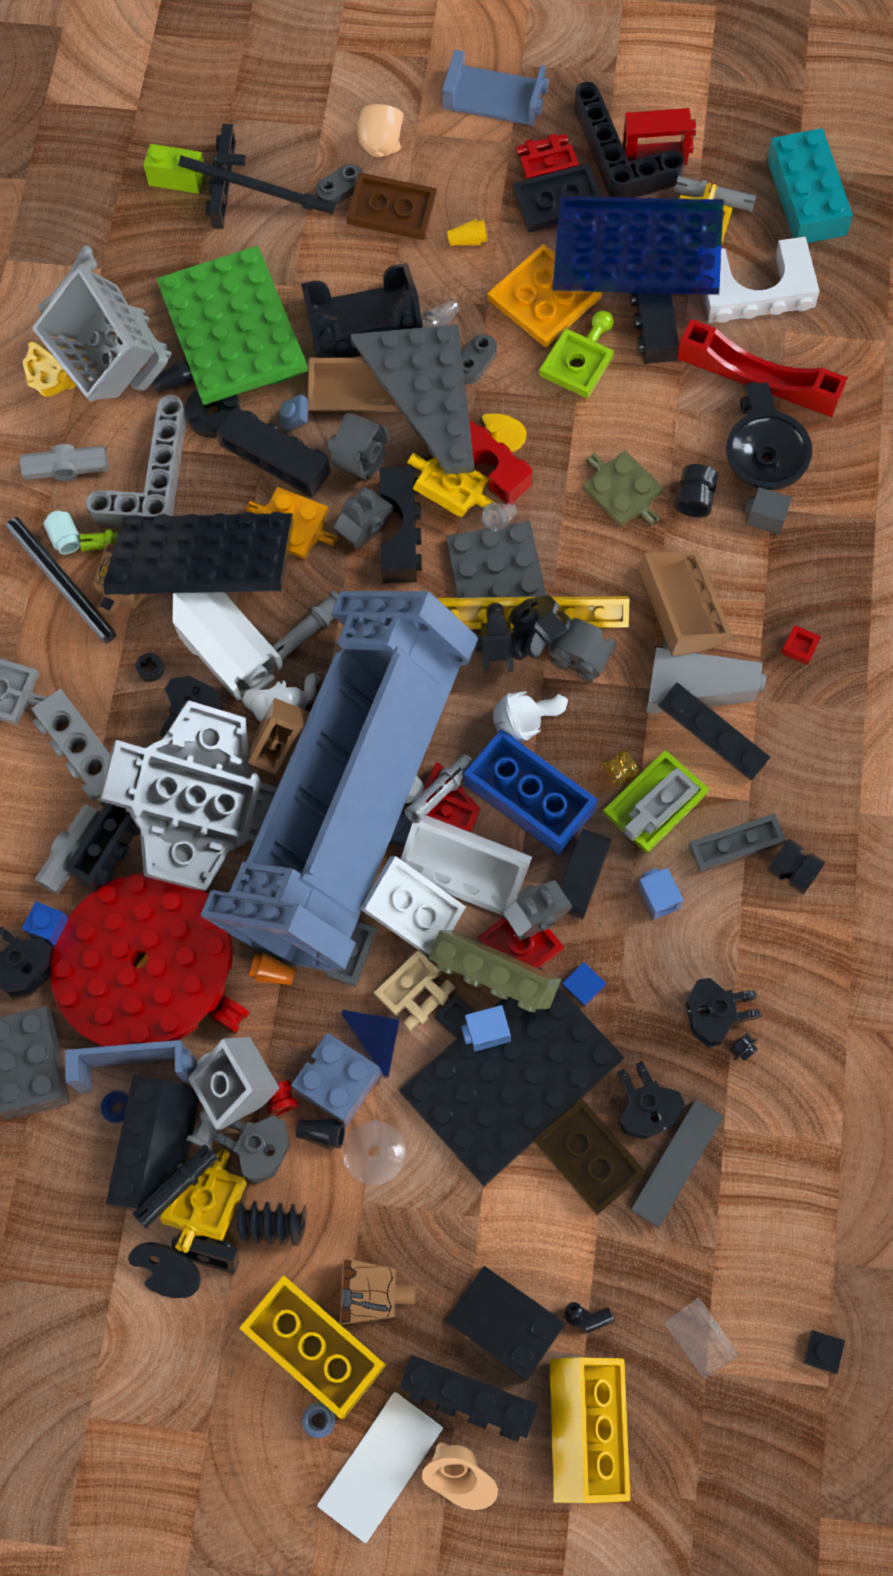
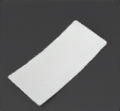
(380, 1467)

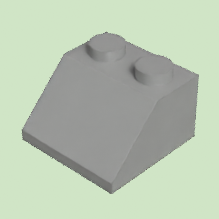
(233, 1081)

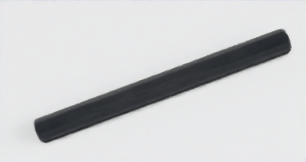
(61, 580)

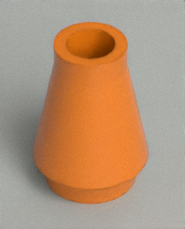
(271, 970)

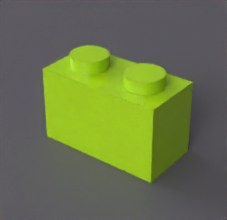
(163, 169)

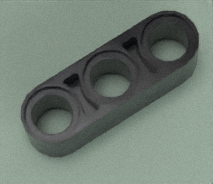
(584, 870)

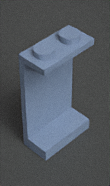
(493, 92)
(80, 1061)

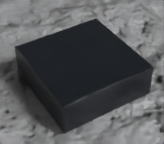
(453, 1016)

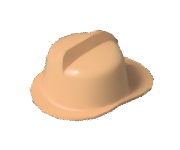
(458, 1478)

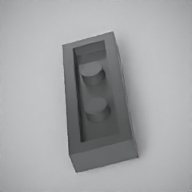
(737, 842)

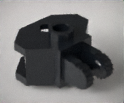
(537, 627)
(496, 638)
(188, 689)
(22, 964)
(719, 1011)
(648, 1102)

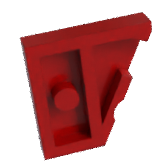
(455, 807)

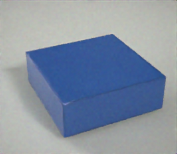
(584, 984)

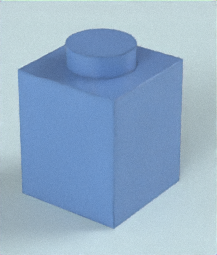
(660, 892)
(486, 1028)

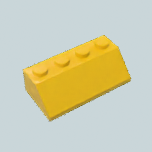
(589, 1430)

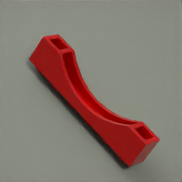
(712, 351)

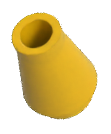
(469, 234)

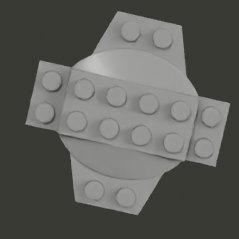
(190, 794)

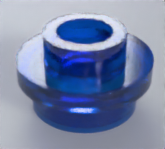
(107, 1104)

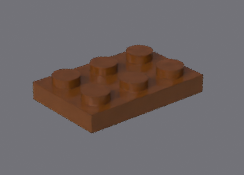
(391, 206)

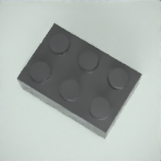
(30, 1063)

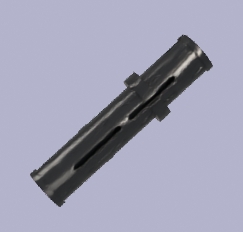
(175, 1186)

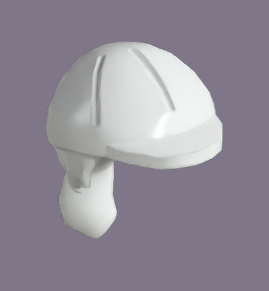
(260, 700)
(521, 716)

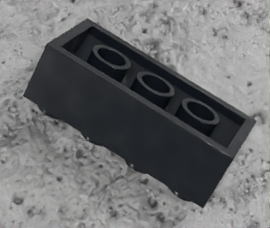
(151, 1140)

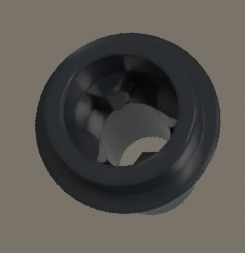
(173, 376)
(322, 1132)

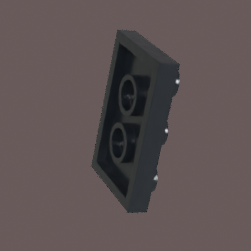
(540, 196)

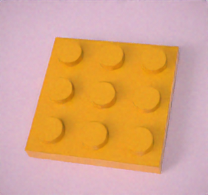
(531, 303)

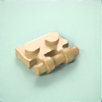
(407, 983)

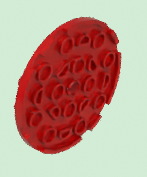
(126, 1004)

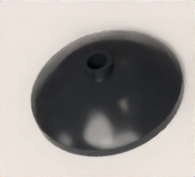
(770, 436)

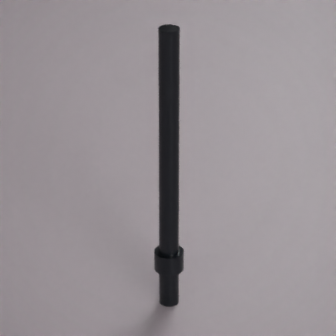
(307, 200)

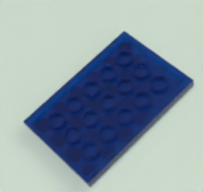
(639, 245)

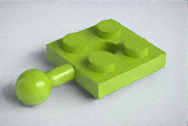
(575, 346)

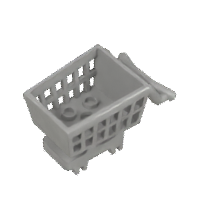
(90, 311)

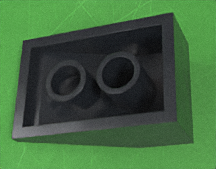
(505, 1323)

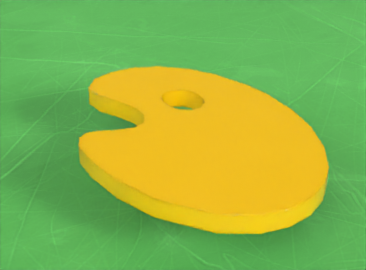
(505, 430)

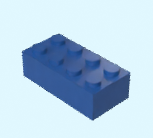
(530, 792)

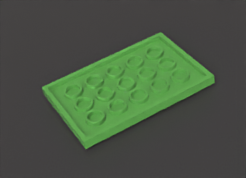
(231, 325)

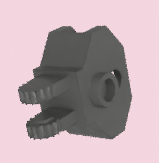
(363, 517)
(537, 909)
(254, 1144)

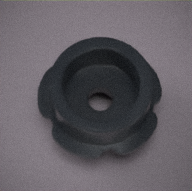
(744, 1047)

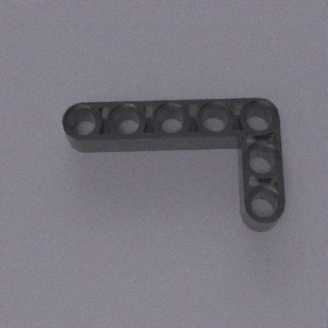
(619, 174)

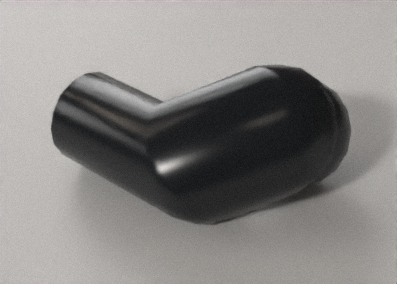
(585, 1320)

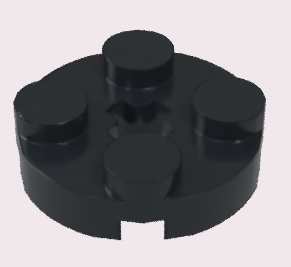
(198, 417)

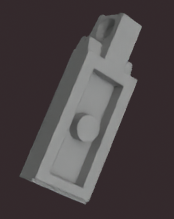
(660, 804)

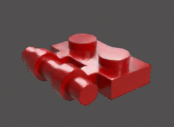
(547, 161)

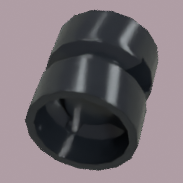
(696, 490)
(796, 866)

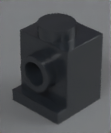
(756, 398)

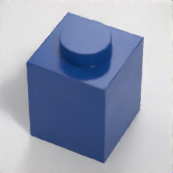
(45, 923)

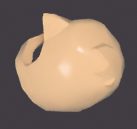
(379, 129)

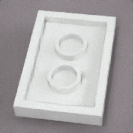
(411, 905)

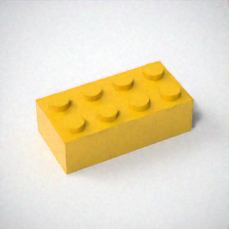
(313, 1347)

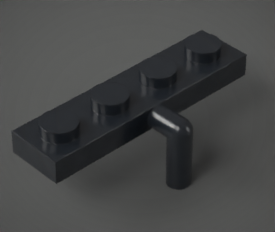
(219, 188)

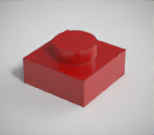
(801, 645)

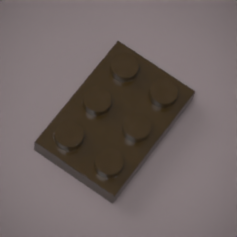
(589, 1156)

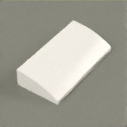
(466, 864)

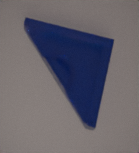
(376, 1035)

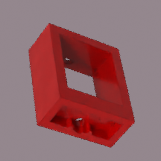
(658, 124)

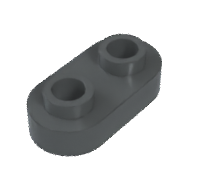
(340, 182)
(478, 357)

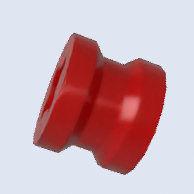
(230, 1015)
(282, 1100)

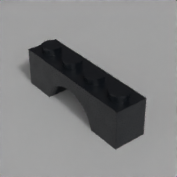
(399, 554)

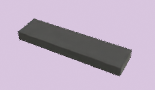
(677, 1164)

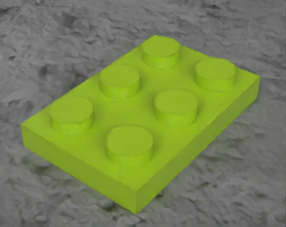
(621, 807)

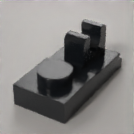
(208, 1253)

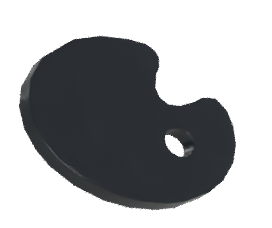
(171, 1276)

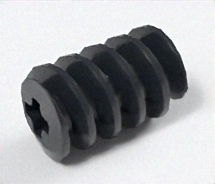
(271, 1223)

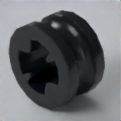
(143, 660)

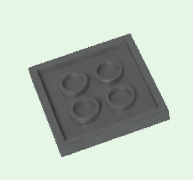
(496, 563)

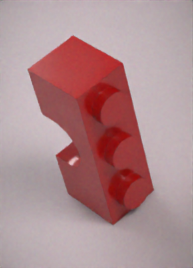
(511, 475)

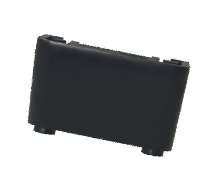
(367, 311)

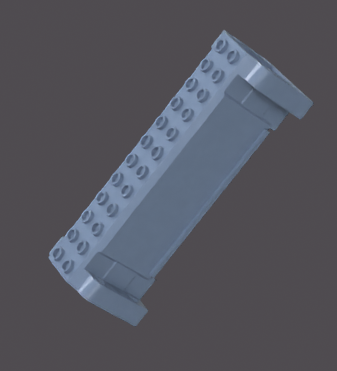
(346, 779)

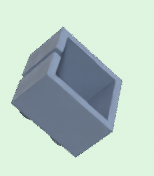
(337, 1079)

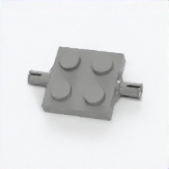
(17, 690)

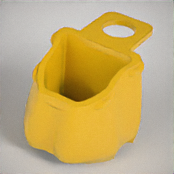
(45, 372)

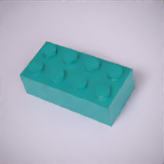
(809, 186)

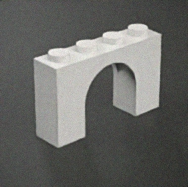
(794, 292)

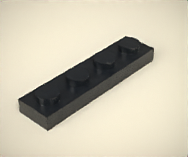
(713, 731)

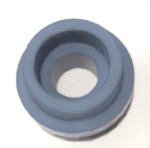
(307, 1420)

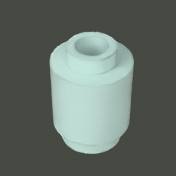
(62, 532)

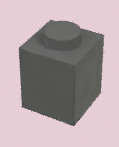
(767, 510)

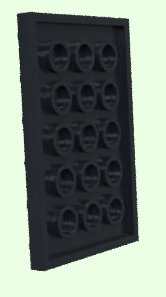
(200, 554)
(504, 1096)

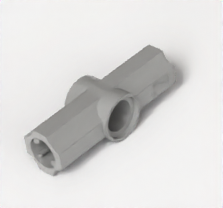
(64, 462)
(53, 873)

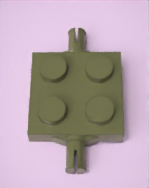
(623, 488)

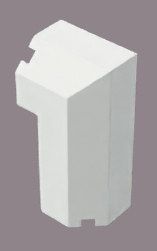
(225, 641)

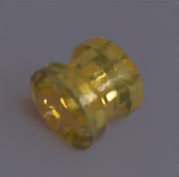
(620, 767)

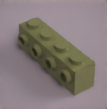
(494, 969)

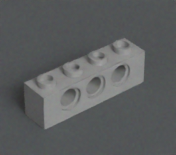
(59, 710)

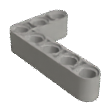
(157, 474)

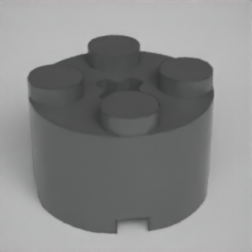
(358, 446)
(582, 650)

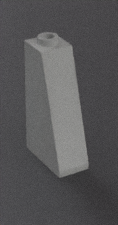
(707, 677)

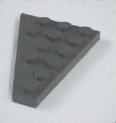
(428, 386)

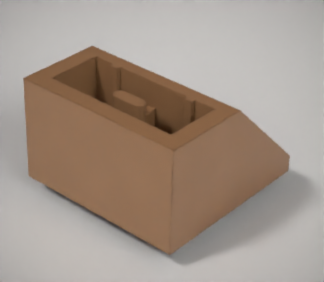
(277, 736)

